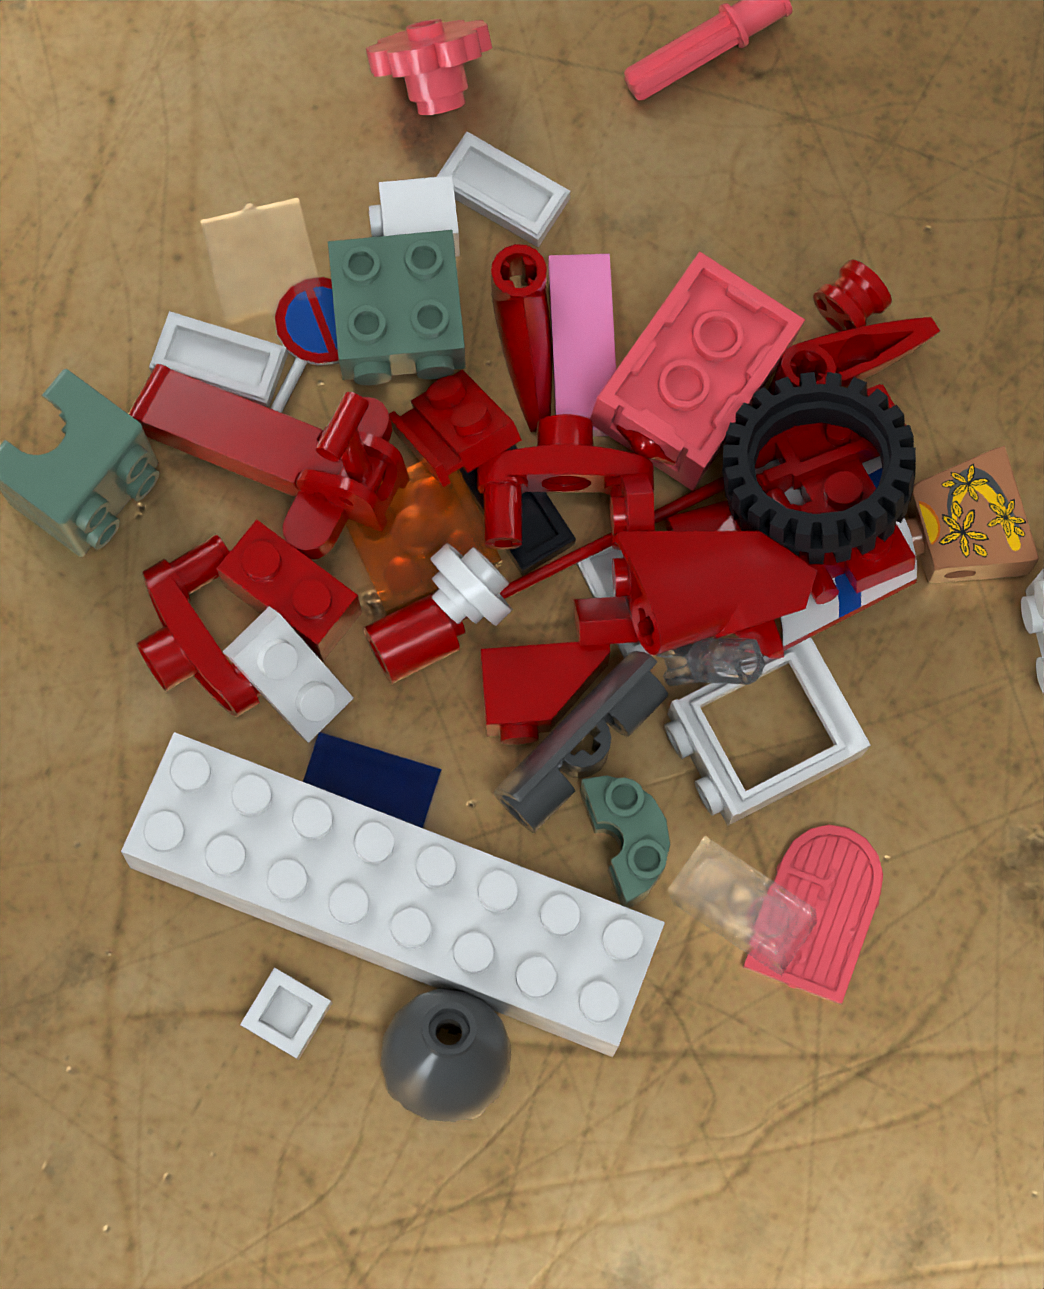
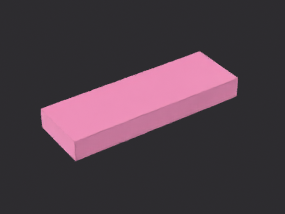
(581, 331)

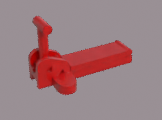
(327, 470)

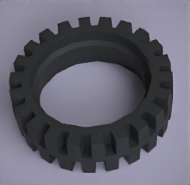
(835, 406)

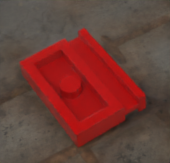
(454, 427)

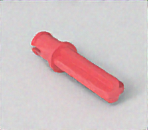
(703, 43)

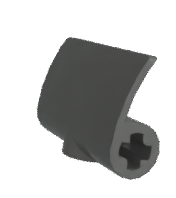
(621, 700)

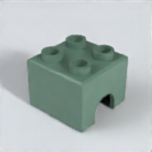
(88, 476)

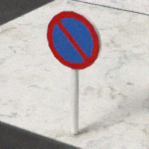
(308, 333)

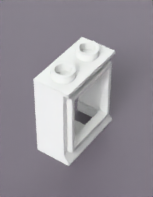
(719, 783)

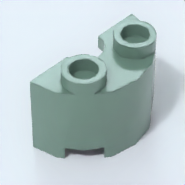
(639, 827)

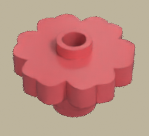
(431, 60)

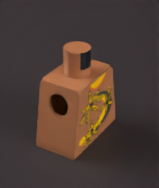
(971, 522)

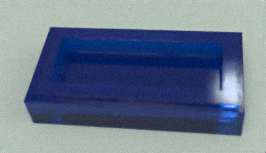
(373, 778)

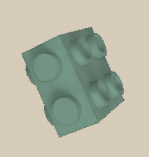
(397, 306)

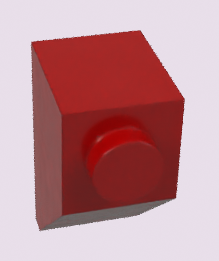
(535, 686)

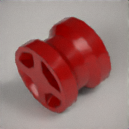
(852, 297)

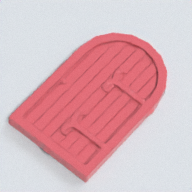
(843, 882)

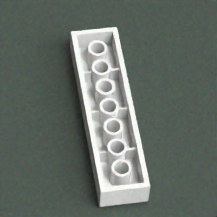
(392, 893)

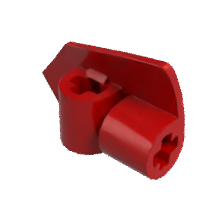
(710, 584)

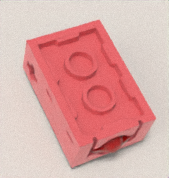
(694, 370)

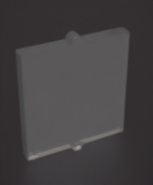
(259, 257)

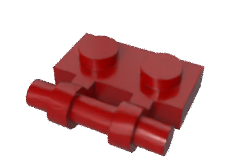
(835, 492)

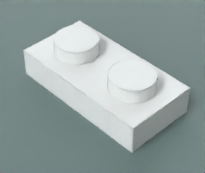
(288, 674)

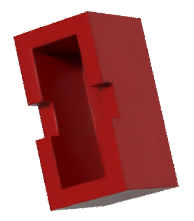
(275, 574)

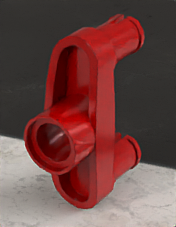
(559, 463)
(183, 643)

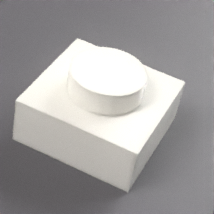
(286, 1013)

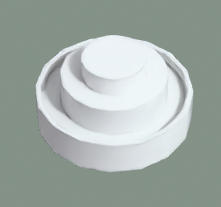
(469, 586)

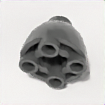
(439, 1078)

